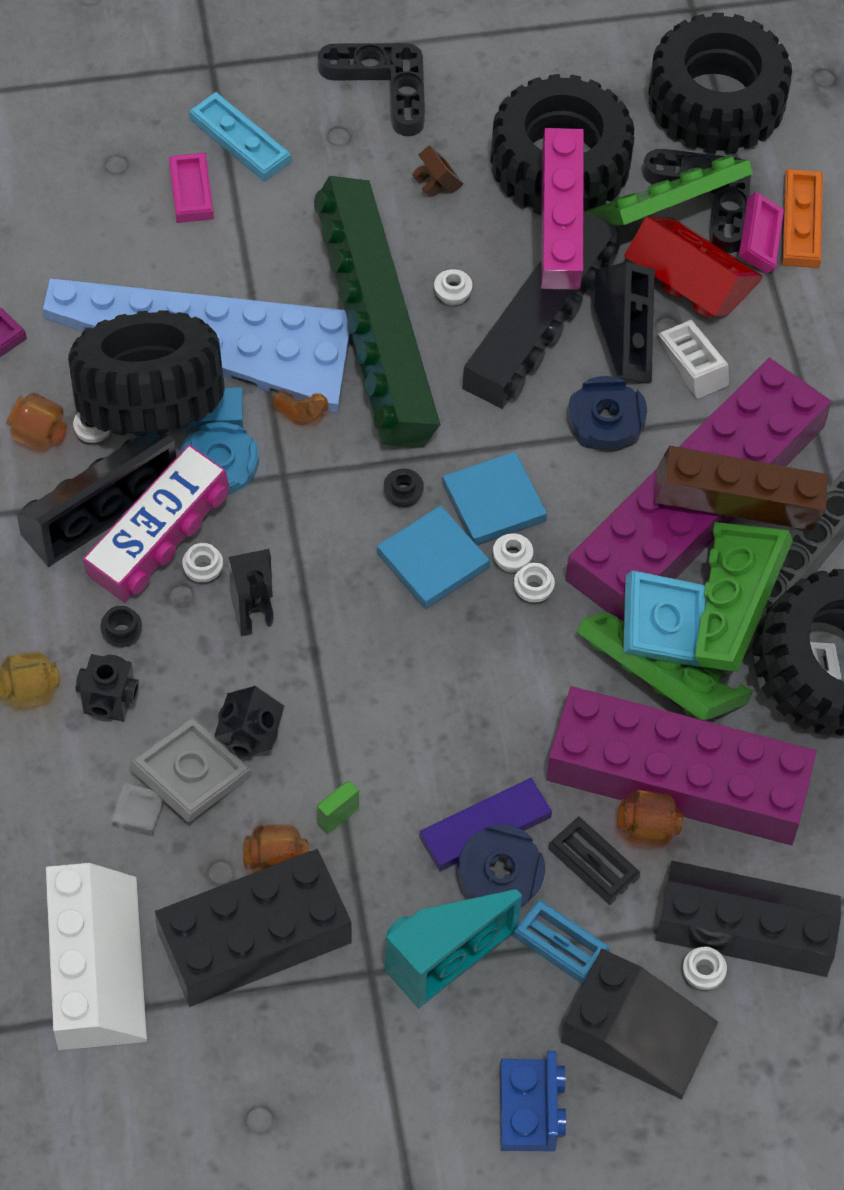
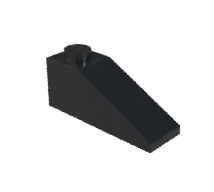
(626, 317)

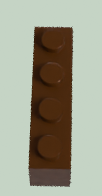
(741, 488)

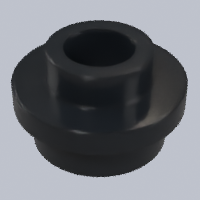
(403, 496)
(121, 616)

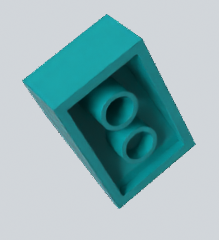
(446, 941)

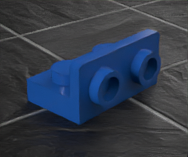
(530, 1103)

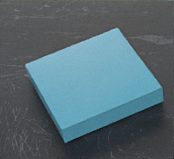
(662, 617)

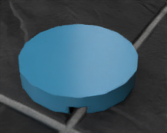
(229, 448)

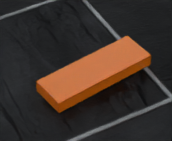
(802, 218)

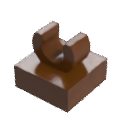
(439, 172)

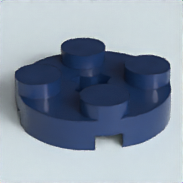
(604, 432)
(495, 843)

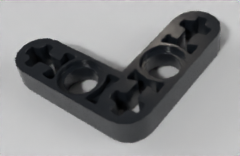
(389, 68)
(720, 215)

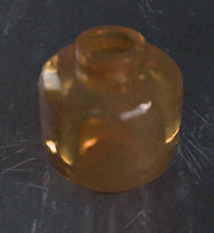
(36, 421)
(649, 818)
(272, 845)

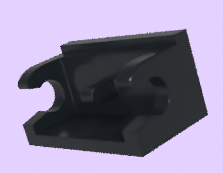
(251, 587)

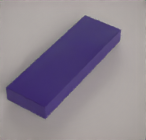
(516, 806)

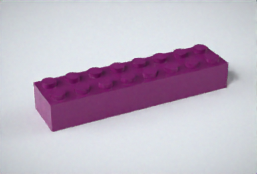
(762, 422)

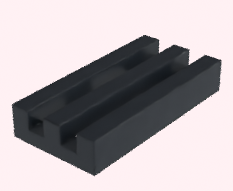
(607, 893)

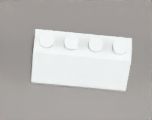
(95, 957)

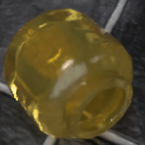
(28, 679)

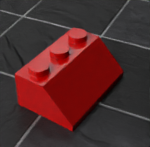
(692, 266)

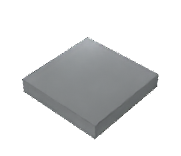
(190, 769)

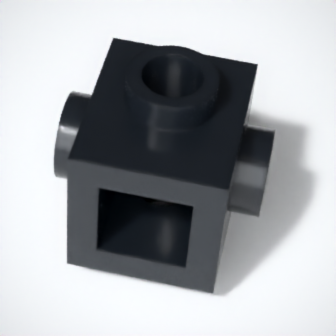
(107, 687)
(249, 721)

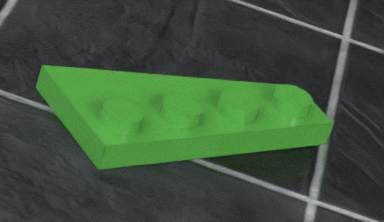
(666, 193)
(739, 585)
(695, 690)

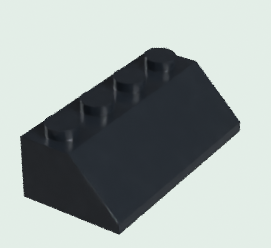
(95, 498)
(750, 918)

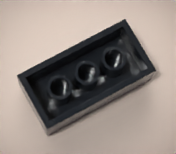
(253, 927)

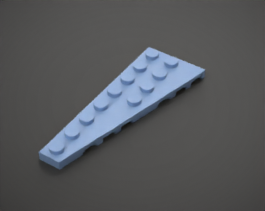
(259, 340)

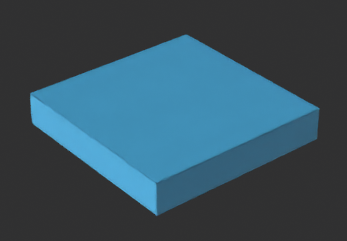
(494, 498)
(433, 556)

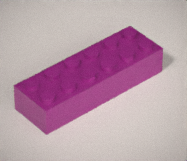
(706, 767)

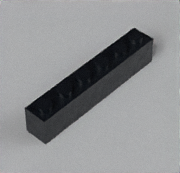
(534, 321)

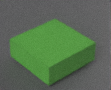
(337, 807)

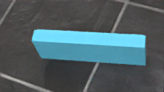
(240, 136)

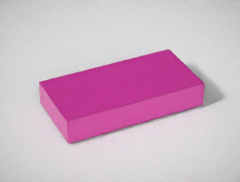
(191, 187)
(761, 232)

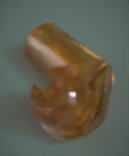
(301, 411)

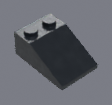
(638, 1025)

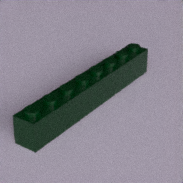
(376, 313)

